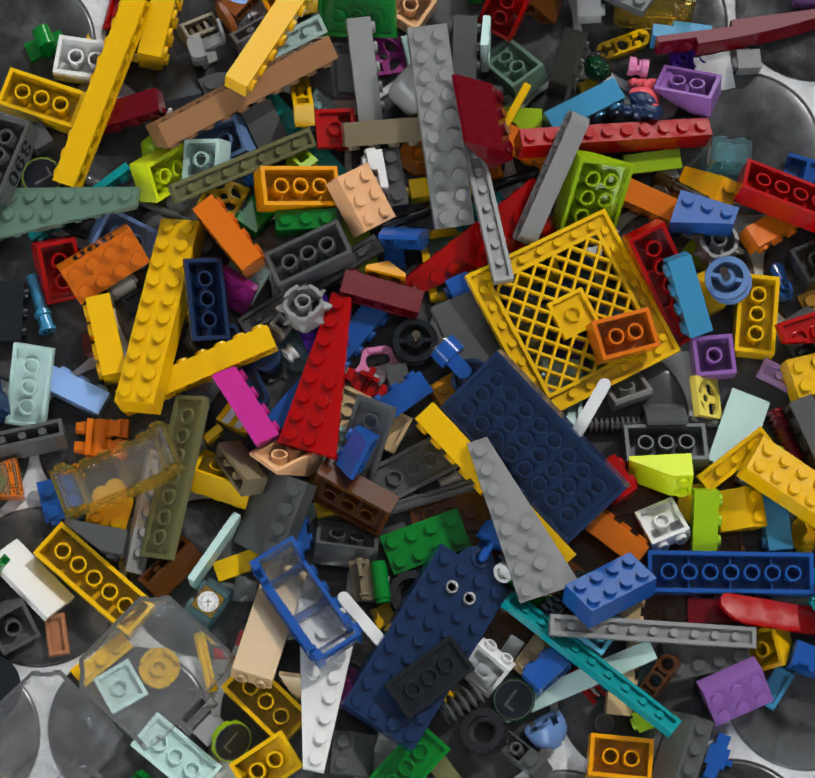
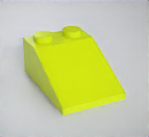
(156, 171)
(664, 473)

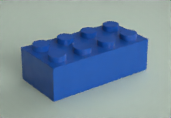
(609, 590)

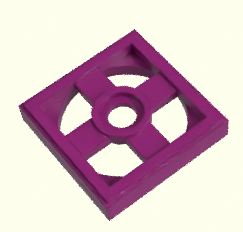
(398, 54)

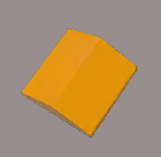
(386, 271)

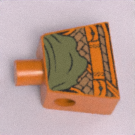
(11, 481)

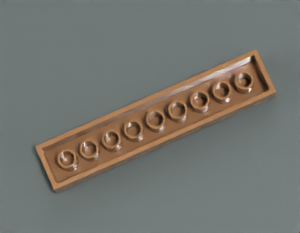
(222, 102)

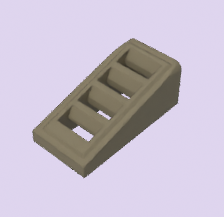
(185, 29)

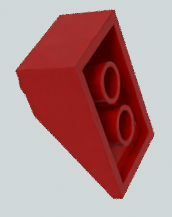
(505, 16)
(46, 256)

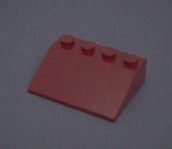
(483, 120)

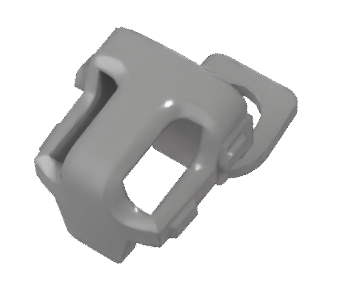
(198, 47)

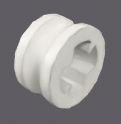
(290, 353)

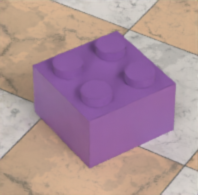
(713, 356)

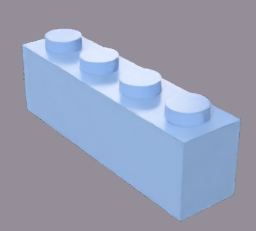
(79, 391)

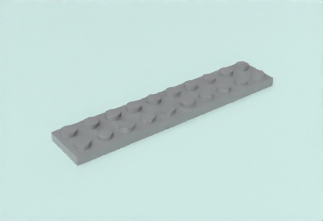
(440, 126)

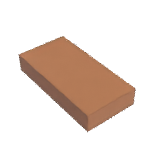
(57, 635)

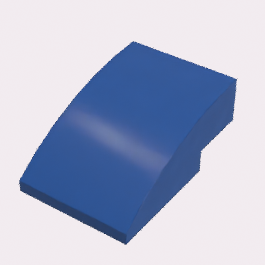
(404, 238)

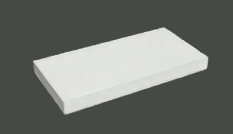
(34, 581)

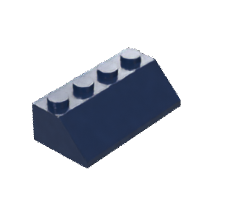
(206, 300)

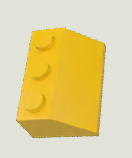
(213, 483)

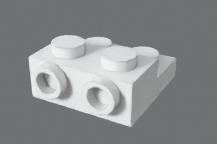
(377, 165)
(663, 524)
(490, 666)

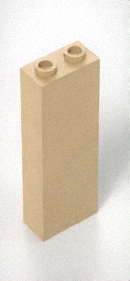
(260, 644)

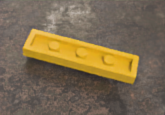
(730, 461)

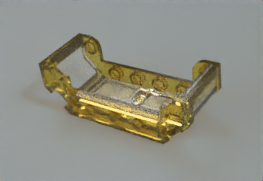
(117, 473)

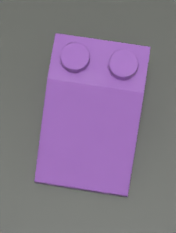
(689, 89)

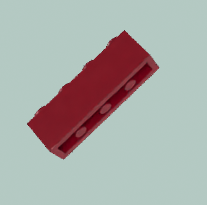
(135, 110)
(382, 294)
(708, 611)

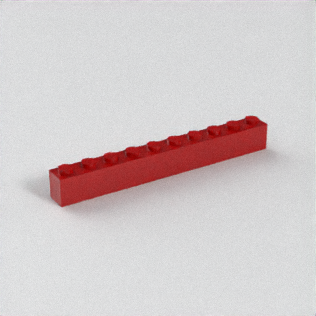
(620, 137)

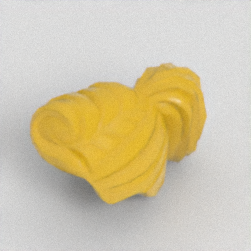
(803, 536)

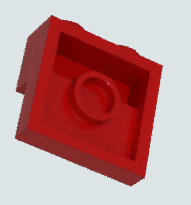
(329, 127)

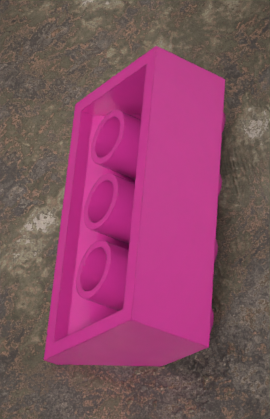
(246, 406)

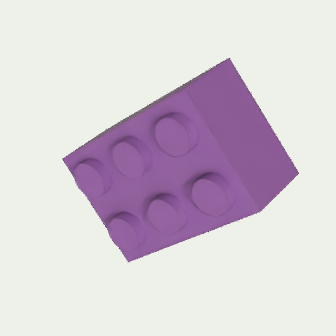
(735, 691)

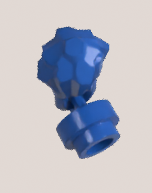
(785, 291)

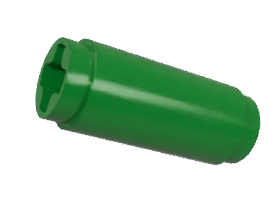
(380, 582)

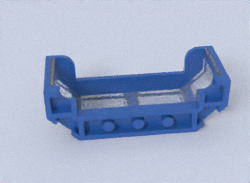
(304, 602)

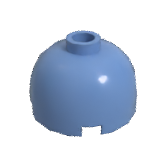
(548, 730)

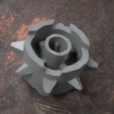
(713, 247)
(304, 307)

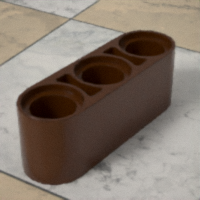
(665, 674)

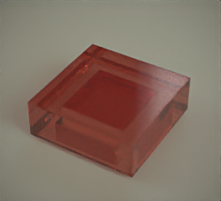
(87, 345)

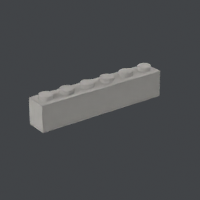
(365, 68)

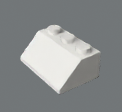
(76, 59)

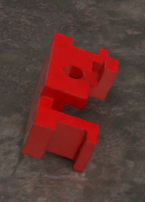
(366, 382)

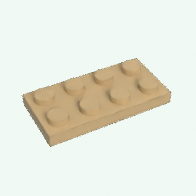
(398, 429)

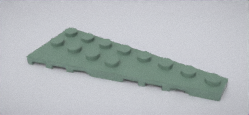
(54, 206)

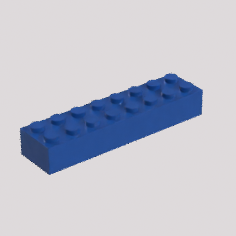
(732, 572)

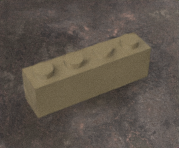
(380, 132)

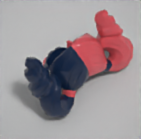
(643, 100)

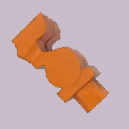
(99, 435)

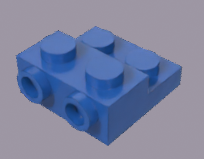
(50, 503)

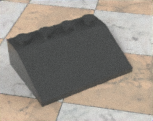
(465, 321)
(275, 513)

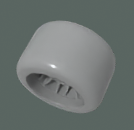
(403, 93)

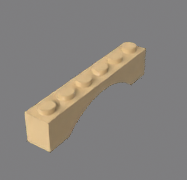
(612, 703)

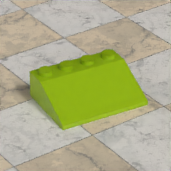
(590, 186)

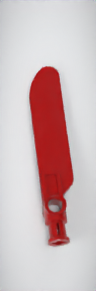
(769, 613)

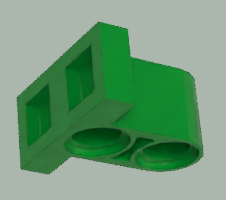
(44, 43)

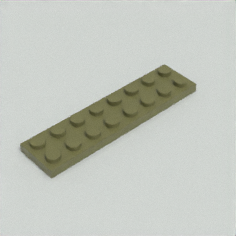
(171, 499)

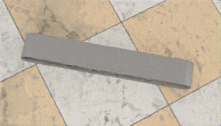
(551, 178)

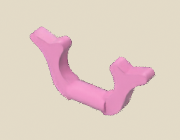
(374, 351)

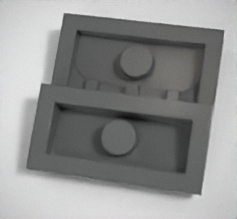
(665, 414)

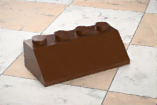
(354, 500)

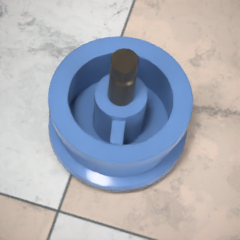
(728, 280)

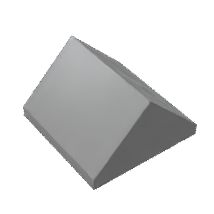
(629, 392)

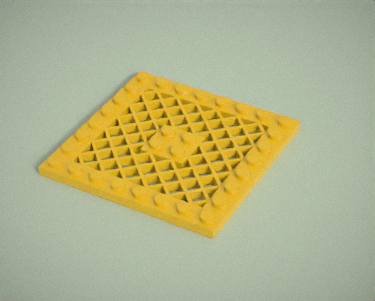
(572, 311)

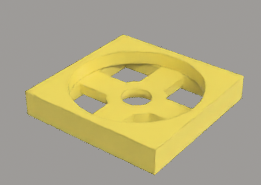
(700, 407)

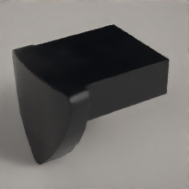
(132, 300)

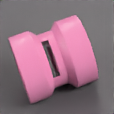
(638, 67)

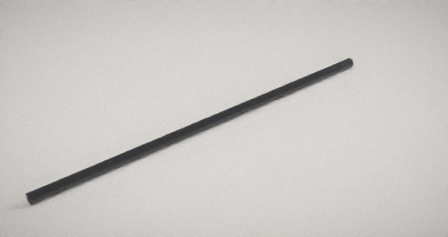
(497, 185)

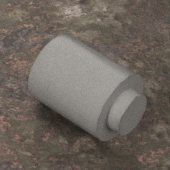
(124, 287)

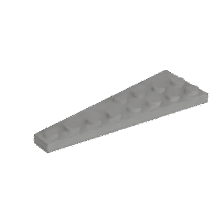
(527, 547)

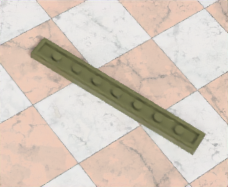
(241, 165)

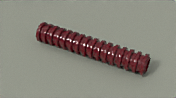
(784, 433)

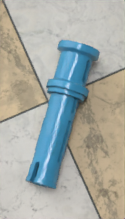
(42, 312)

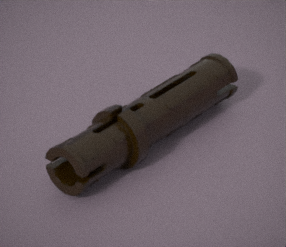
(674, 184)

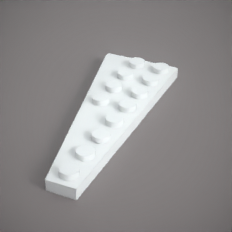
(320, 705)

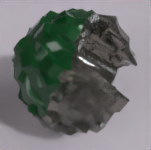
(597, 67)

